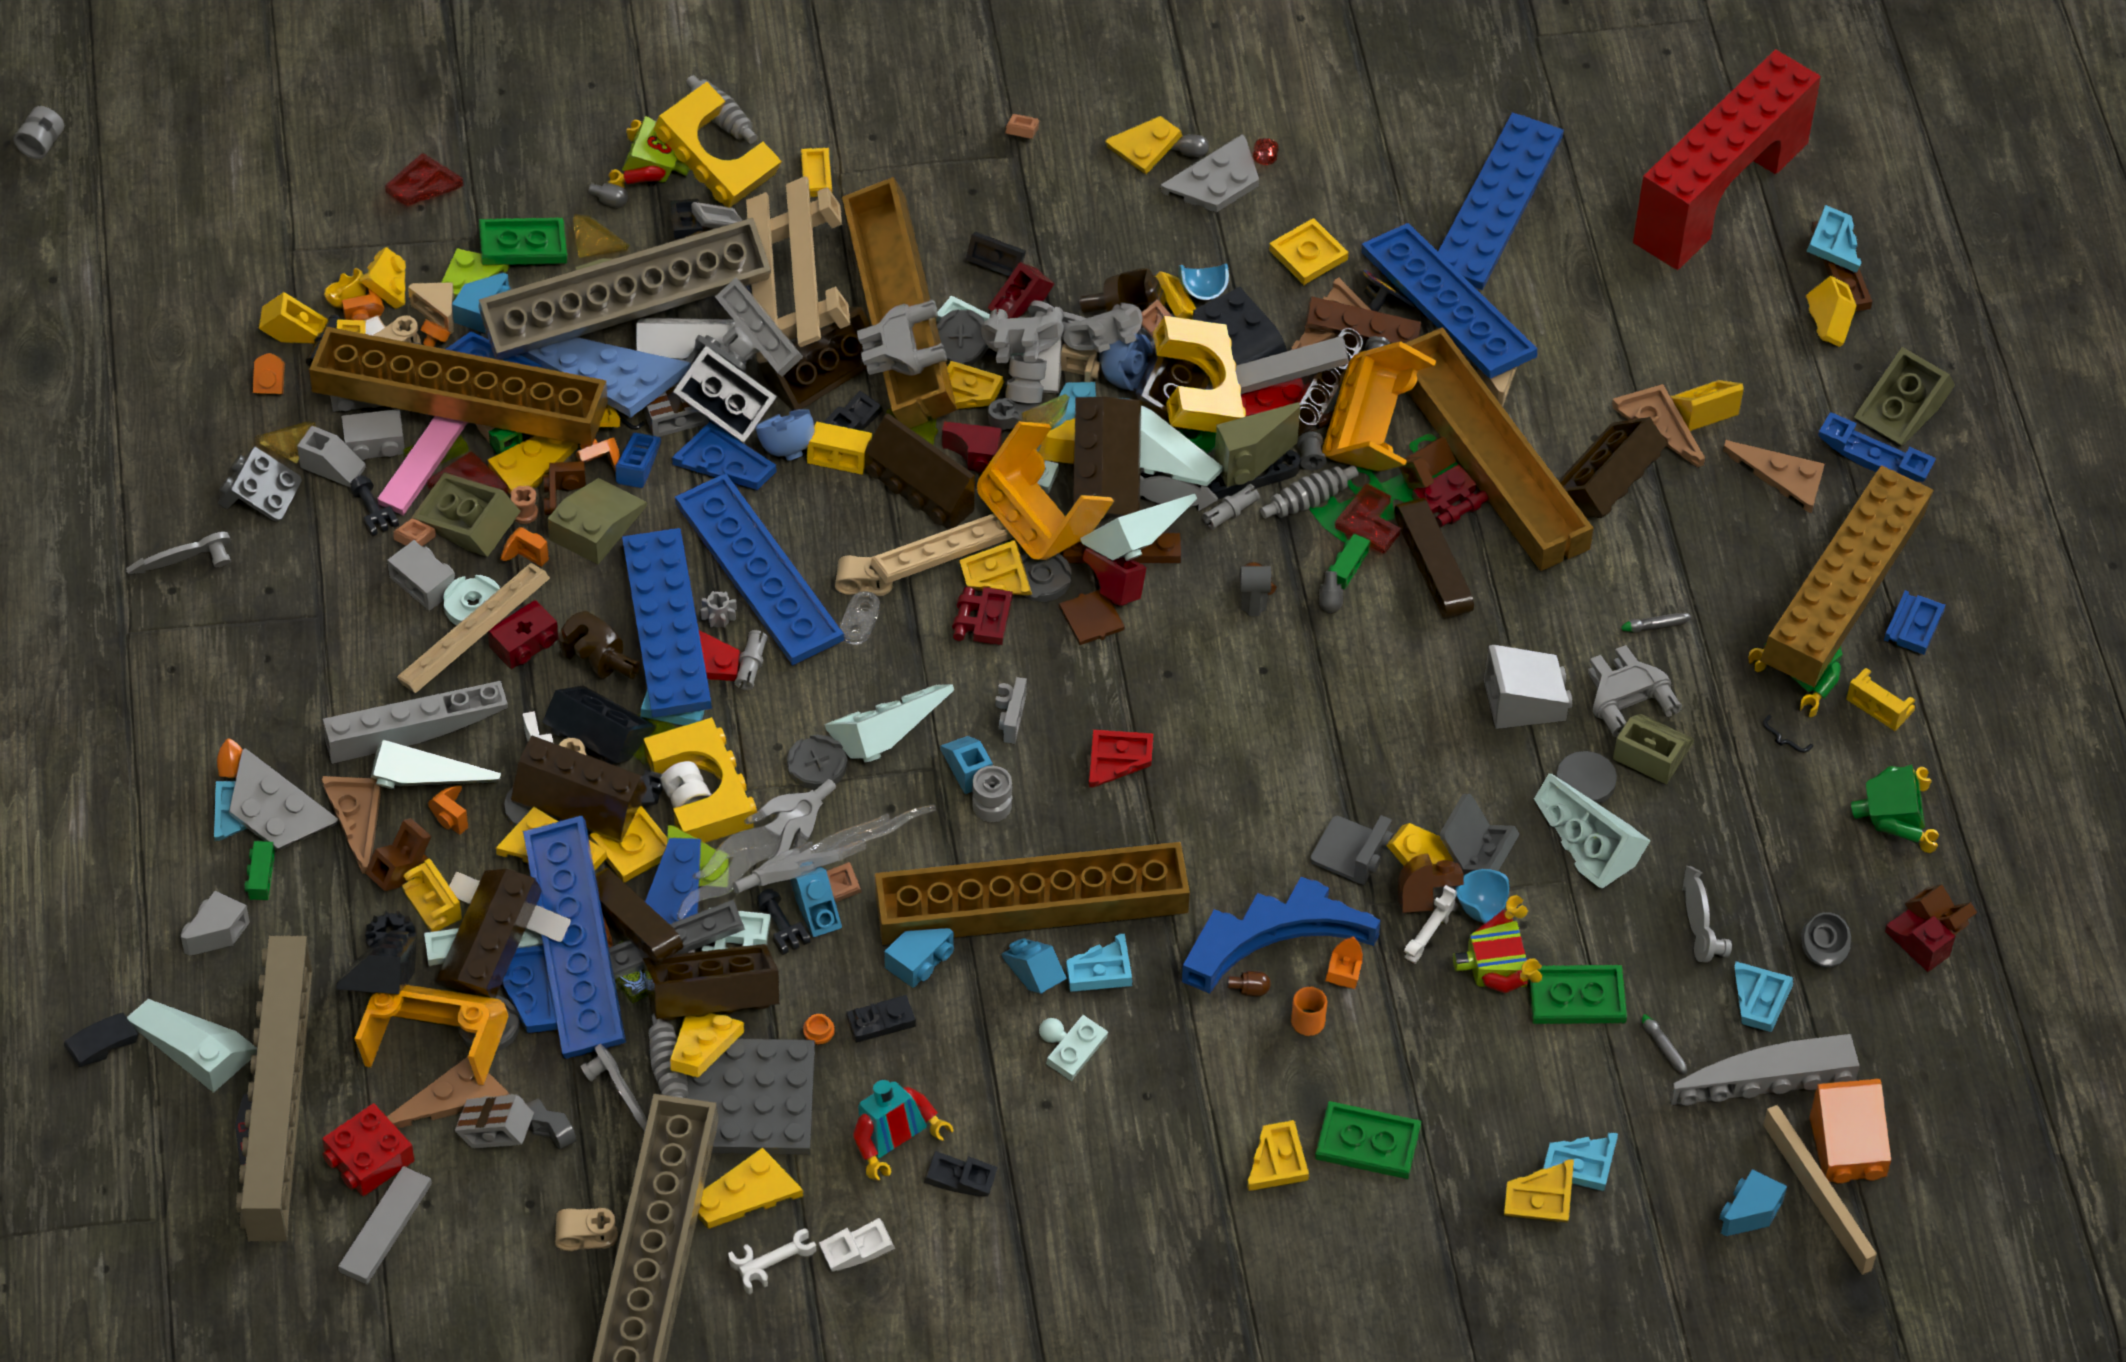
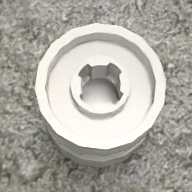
(684, 784)

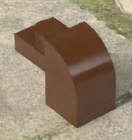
(393, 861)
(1419, 879)
(1937, 903)

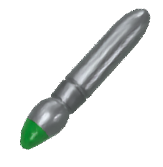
(1637, 625)
(1664, 1044)

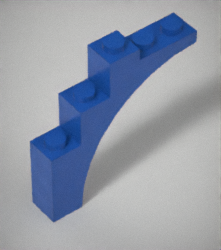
(1267, 921)

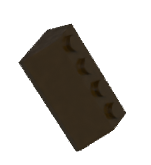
(823, 365)
(1162, 379)
(1108, 452)
(1612, 465)
(920, 473)
(576, 785)
(490, 932)
(712, 982)

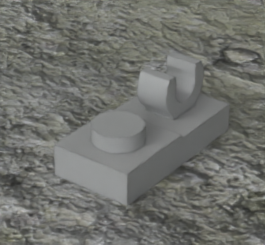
(1015, 703)

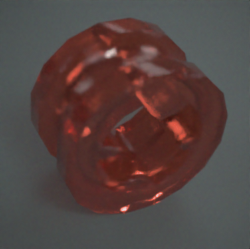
(1268, 157)

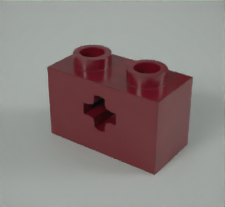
(523, 634)

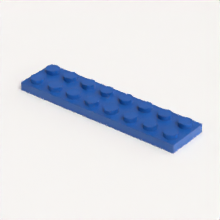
(1499, 197)
(1449, 300)
(759, 569)
(666, 623)
(580, 963)

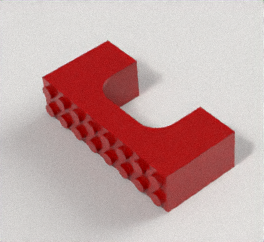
(1758, 121)

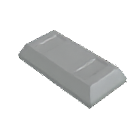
(714, 216)

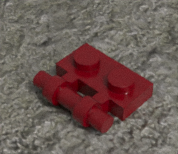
(1448, 489)
(991, 619)

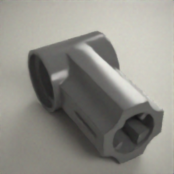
(1254, 586)

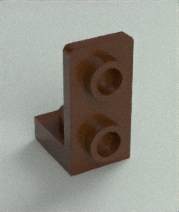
(1426, 463)
(562, 476)

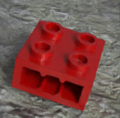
(367, 1150)

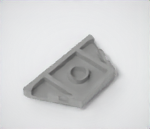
(1217, 177)
(274, 806)

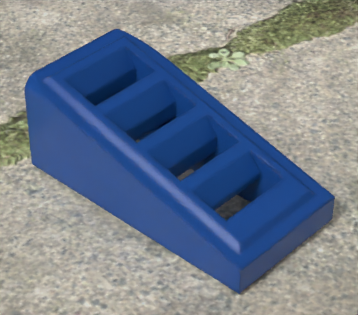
(637, 462)

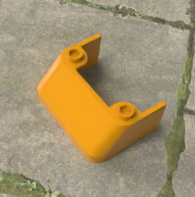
(1367, 405)
(1024, 507)
(470, 1012)

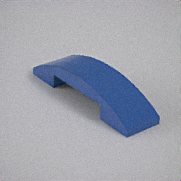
(1871, 453)

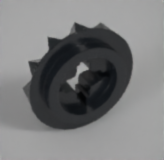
(378, 926)

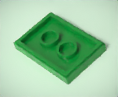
(522, 241)
(1579, 995)
(1368, 1140)

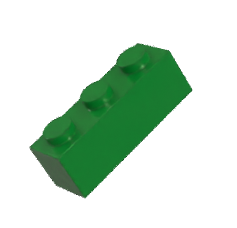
(1350, 559)
(260, 870)

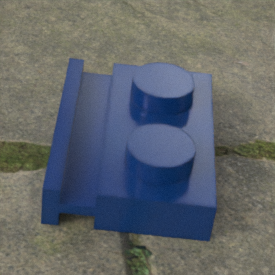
(1914, 622)

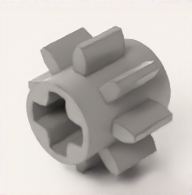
(718, 609)

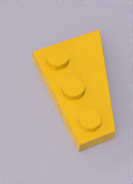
(747, 1187)

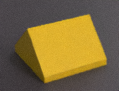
(1709, 403)

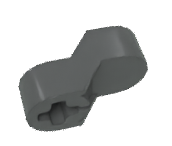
(1006, 413)
(551, 1125)

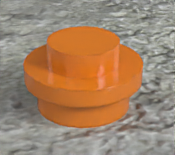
(818, 1028)

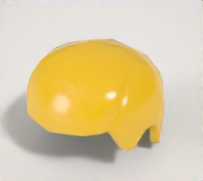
(346, 288)

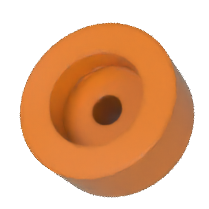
(434, 333)

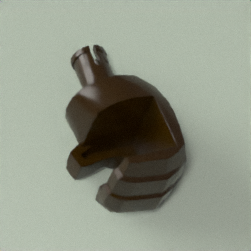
(1130, 287)
(595, 639)

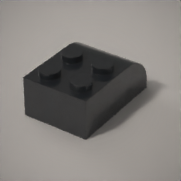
(1248, 327)

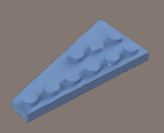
(630, 375)

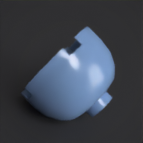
(1126, 363)
(787, 434)

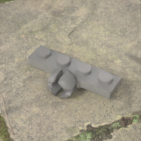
(755, 329)

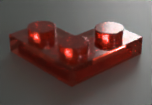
(1363, 519)

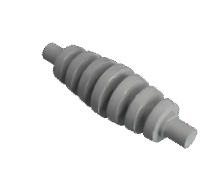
(731, 116)
(1309, 492)
(662, 1044)

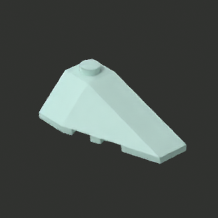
(1172, 453)
(1136, 530)
(880, 729)
(412, 767)
(1594, 836)
(197, 1045)

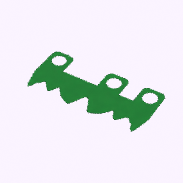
(1395, 487)

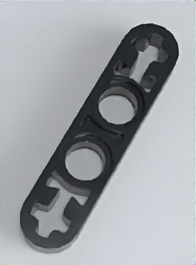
(1282, 473)

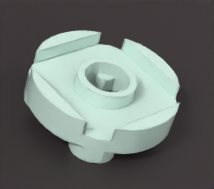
(461, 591)

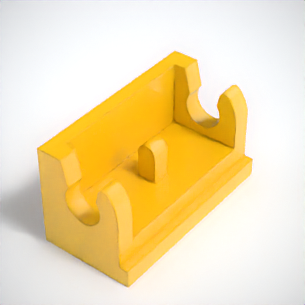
(838, 448)
(1878, 701)
(431, 896)

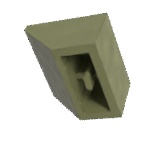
(1651, 747)

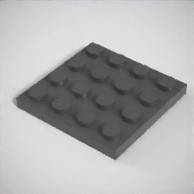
(760, 1096)

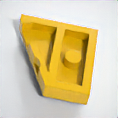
(1145, 143)
(387, 277)
(973, 386)
(1541, 1194)

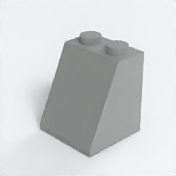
(1525, 687)

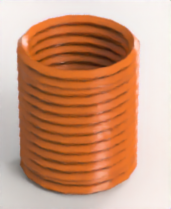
(1311, 999)

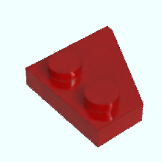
(719, 658)
(1118, 755)

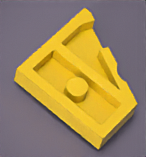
(997, 569)
(1414, 841)
(1278, 1157)

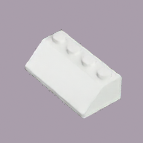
(677, 336)

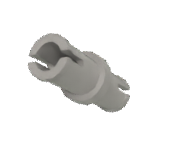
(1231, 506)
(751, 660)

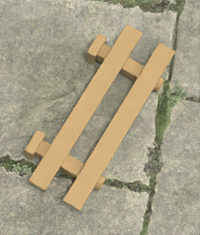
(798, 225)

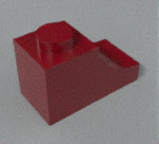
(1021, 289)
(972, 442)
(1118, 578)
(1922, 939)

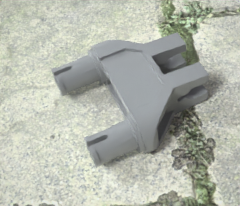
(1104, 329)
(1022, 334)
(893, 343)
(1628, 686)

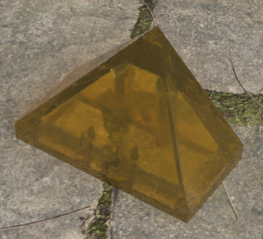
(594, 238)
(1048, 412)
(286, 440)

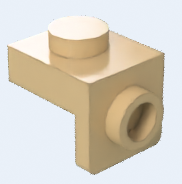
(1080, 362)

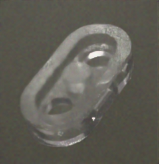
(859, 620)

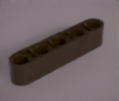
(1323, 385)
(1434, 558)
(636, 918)

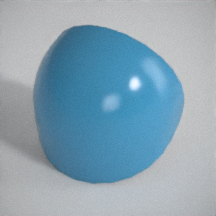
(1204, 282)
(1483, 894)

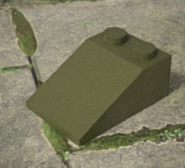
(1905, 397)
(1255, 442)
(467, 513)
(594, 519)

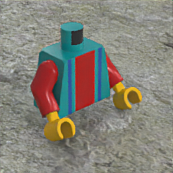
(889, 1120)

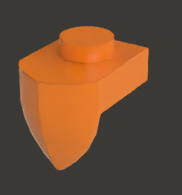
(363, 306)
(269, 374)
(606, 447)
(527, 545)
(229, 759)
(449, 812)
(1345, 963)

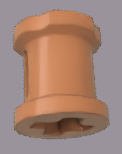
(524, 499)

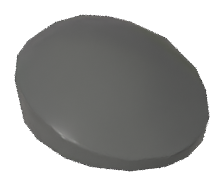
(1826, 939)

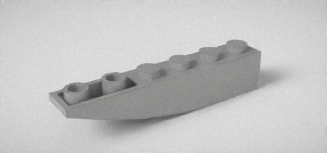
(410, 721)
(1771, 1070)

